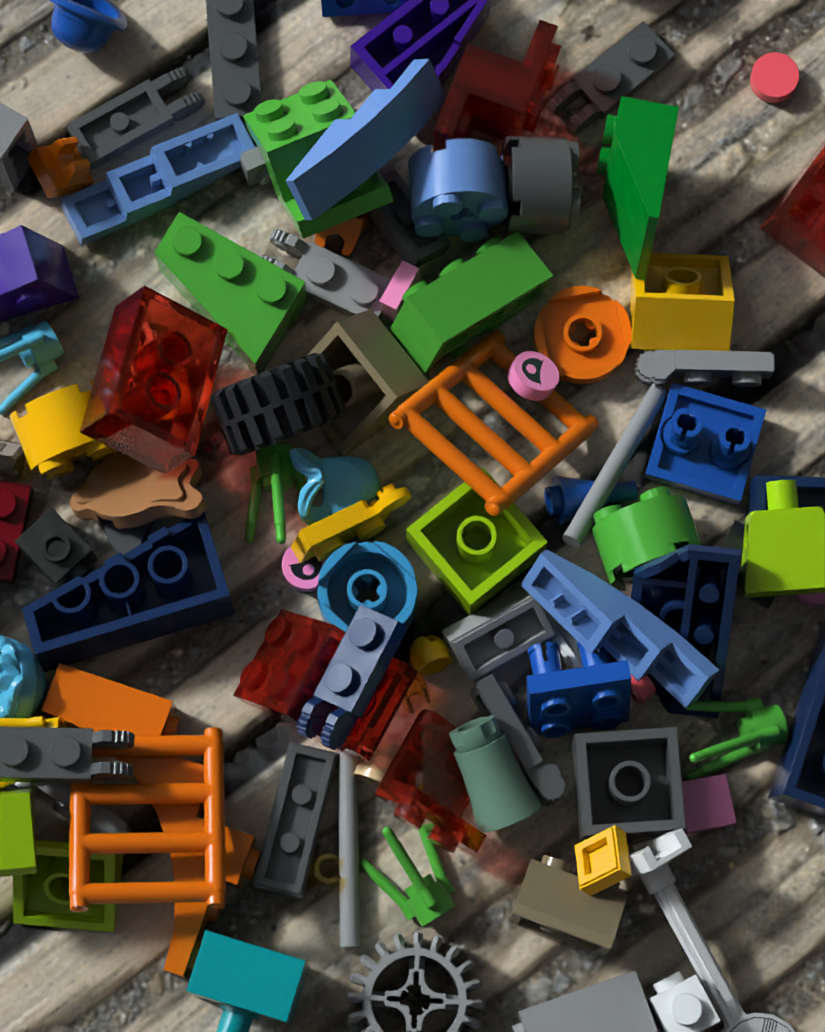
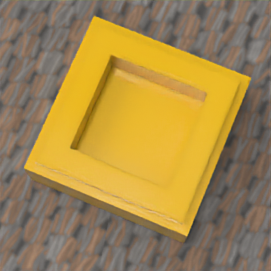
(602, 860)

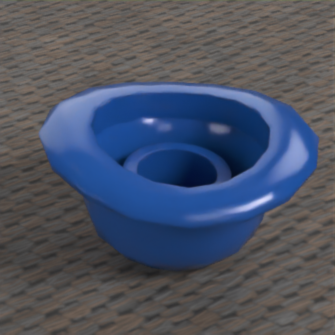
(86, 23)

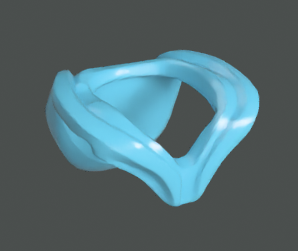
(342, 479)

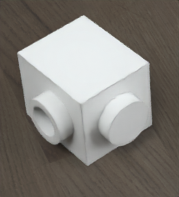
(682, 1005)

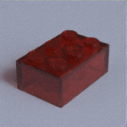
(154, 380)

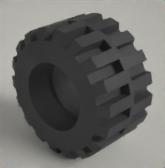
(277, 404)

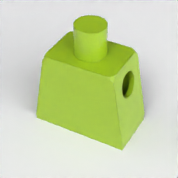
(783, 546)

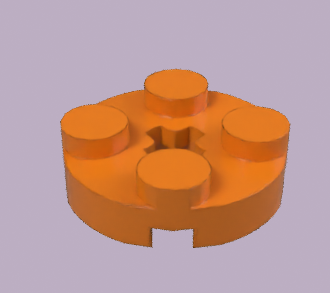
(598, 314)

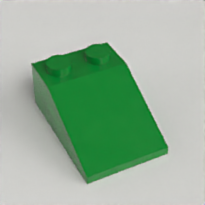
(636, 173)

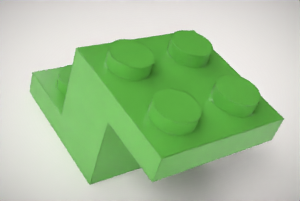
(288, 131)

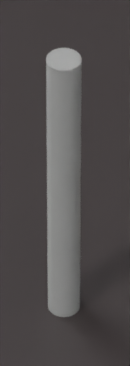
(615, 465)
(348, 851)

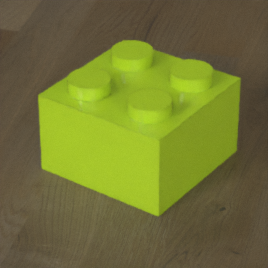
(471, 549)

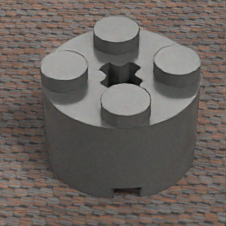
(541, 184)

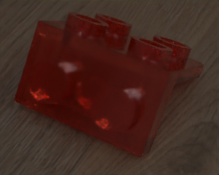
(429, 786)

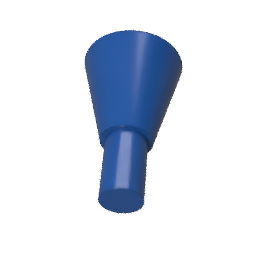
(567, 495)

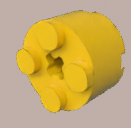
(52, 432)

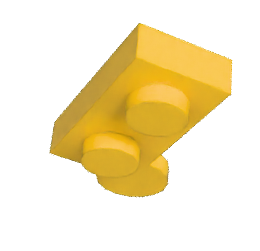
(356, 520)

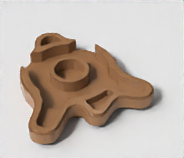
(138, 494)

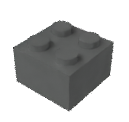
(628, 782)

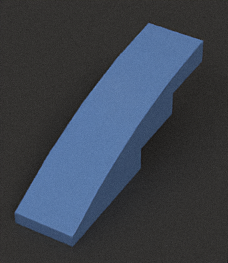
(361, 145)
(158, 180)
(609, 619)

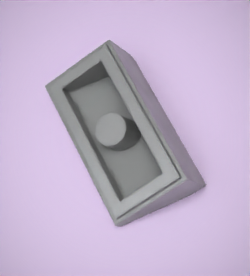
(498, 633)

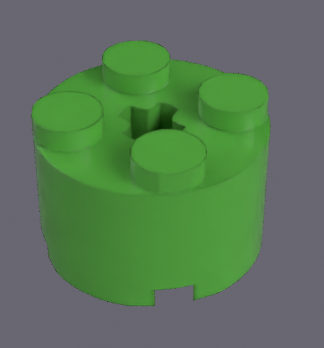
(642, 532)

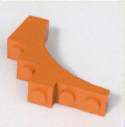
(107, 705)

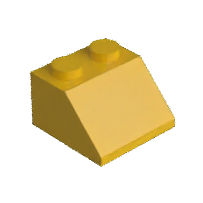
(683, 303)

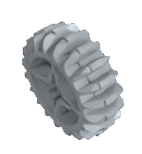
(417, 956)

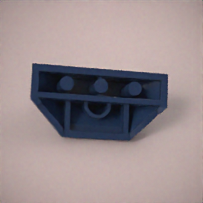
(696, 598)

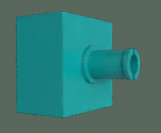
(247, 982)

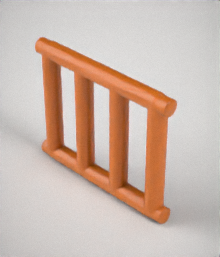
(525, 474)
(212, 841)

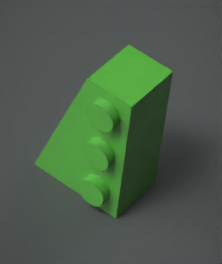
(232, 288)
(469, 300)

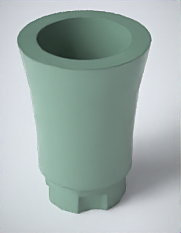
(492, 775)

